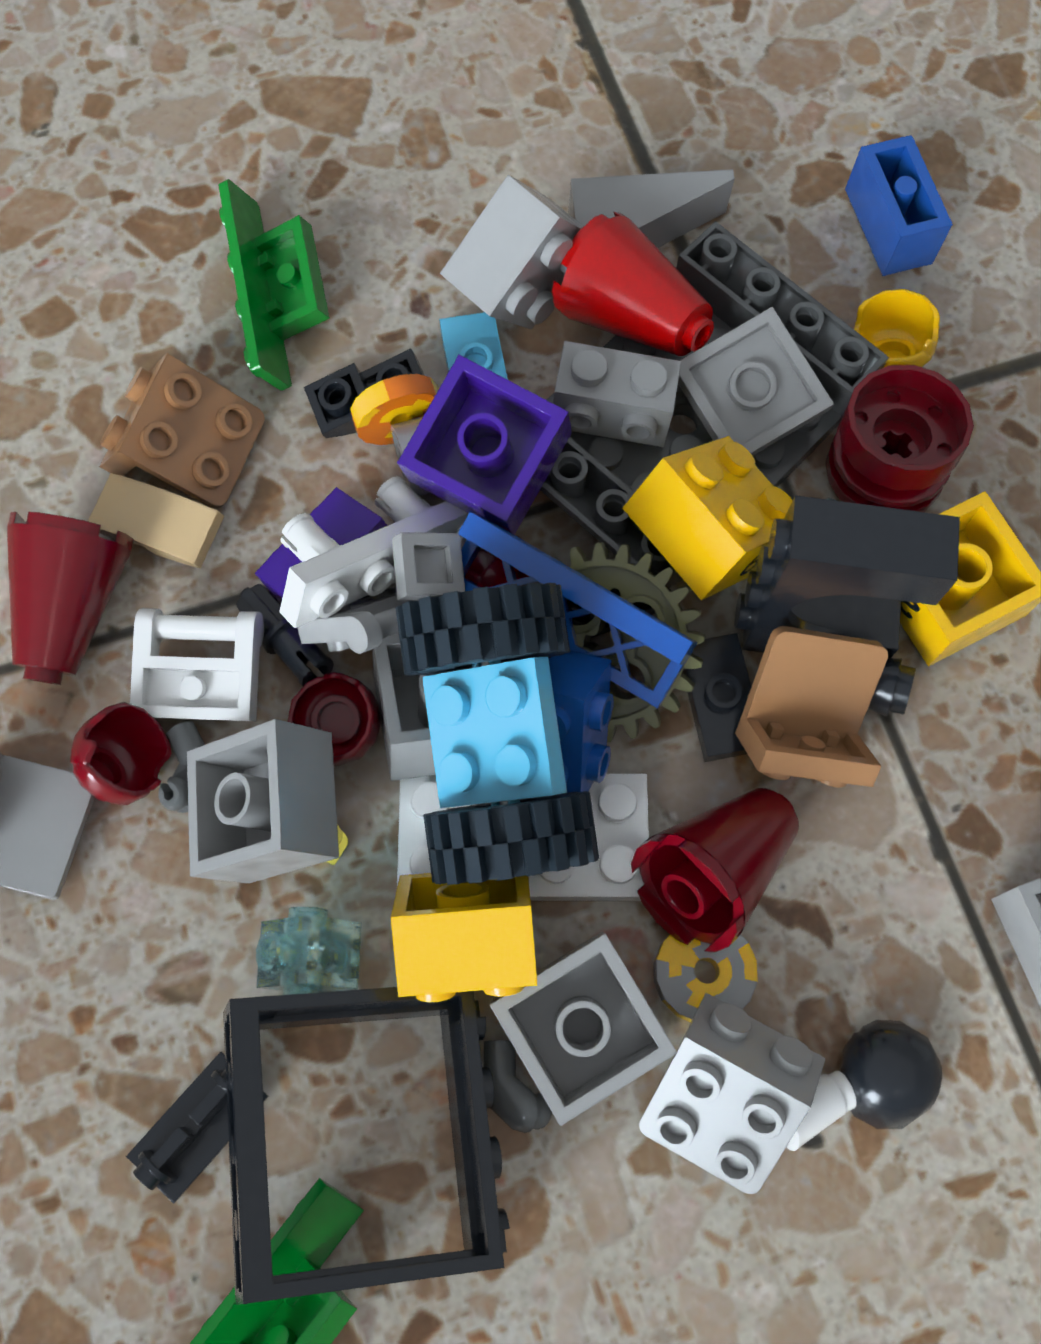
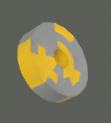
(681, 989)

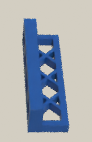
(588, 595)

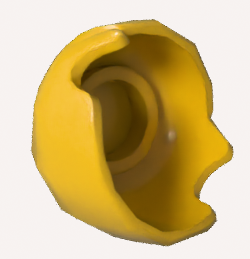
(900, 326)

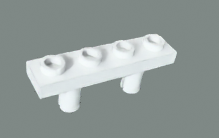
(341, 574)

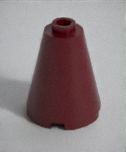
(58, 590)
(715, 867)

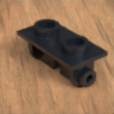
(186, 1135)

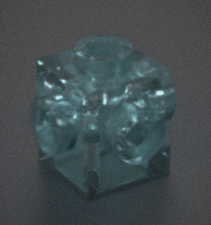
(308, 953)

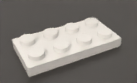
(620, 828)

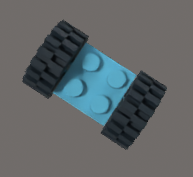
(495, 733)

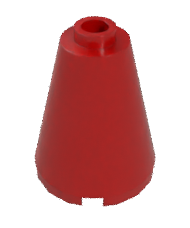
(631, 289)

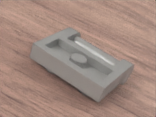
(356, 625)

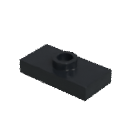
(719, 696)

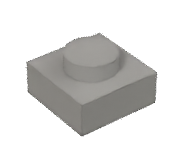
(427, 564)

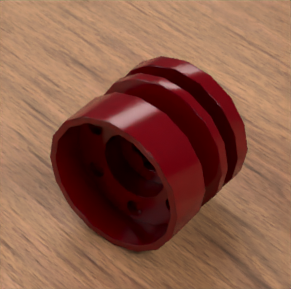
(899, 439)

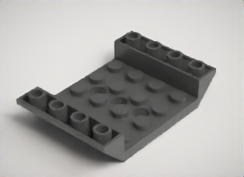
(602, 473)

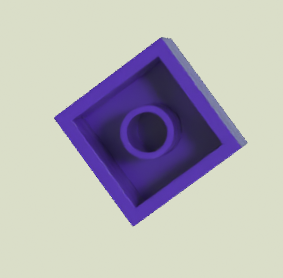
(486, 444)

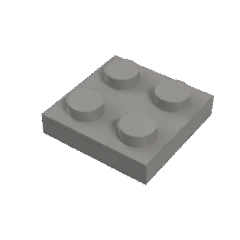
(753, 384)

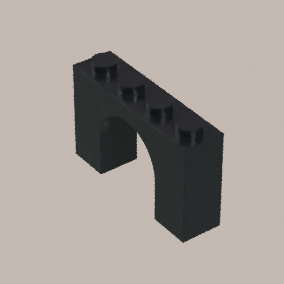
(847, 571)

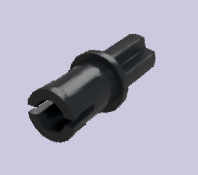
(282, 637)

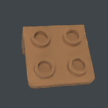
(183, 431)
(811, 706)

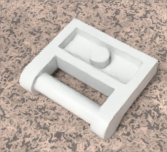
(195, 684)

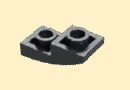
(335, 393)

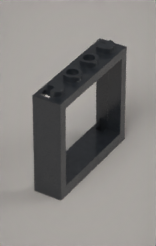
(475, 1151)

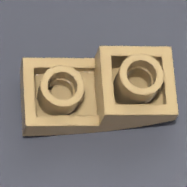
(156, 519)

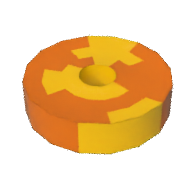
(390, 403)

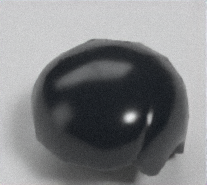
(891, 1073)

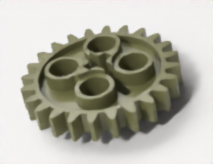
(637, 585)

